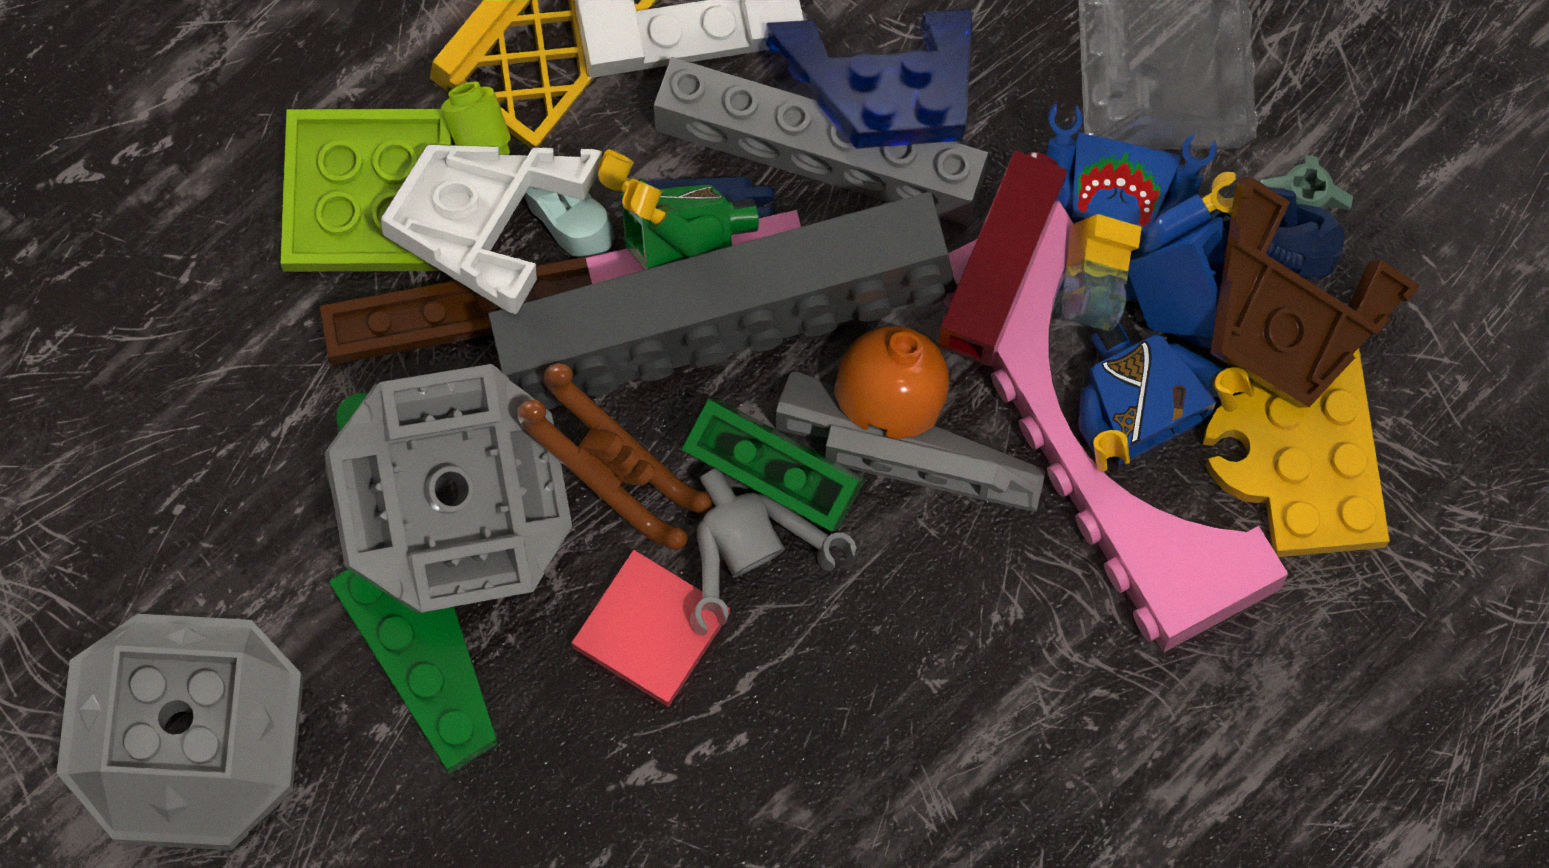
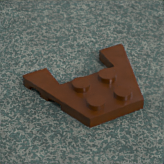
(1282, 324)

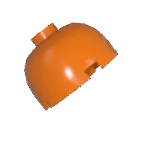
(893, 381)

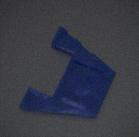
(887, 96)

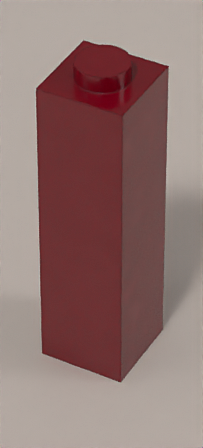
(1002, 257)

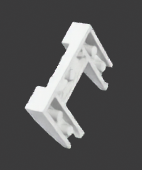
(630, 40)

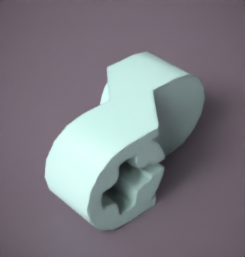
(581, 229)

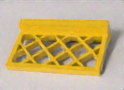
(486, 29)

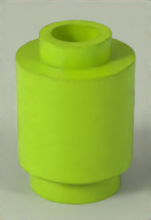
(476, 117)

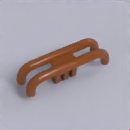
(610, 458)

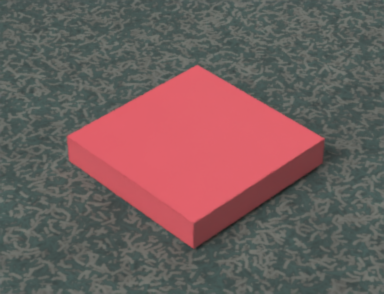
(645, 629)

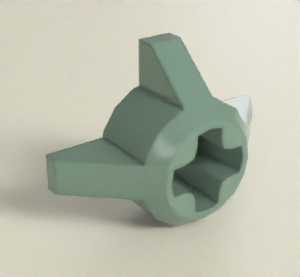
(1312, 185)

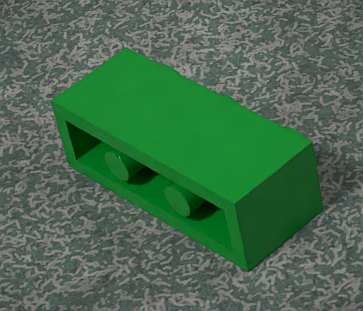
(773, 464)

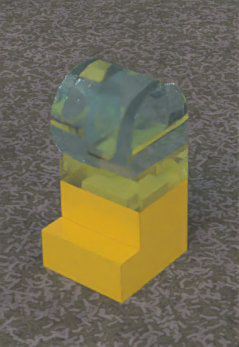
(1098, 270)

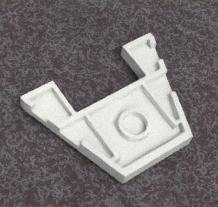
(461, 203)

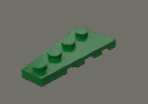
(426, 666)

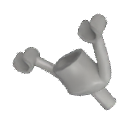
(745, 539)

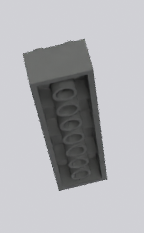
(729, 300)

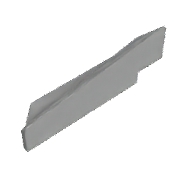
(930, 459)

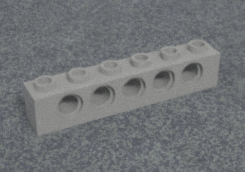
(803, 140)

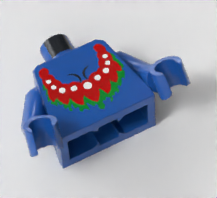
(1121, 177)

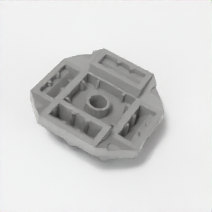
(385, 503)
(191, 785)

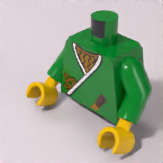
(675, 221)

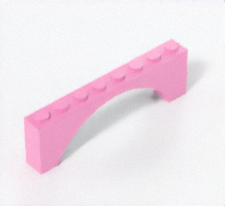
(1172, 568)

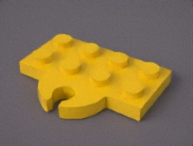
(1307, 466)

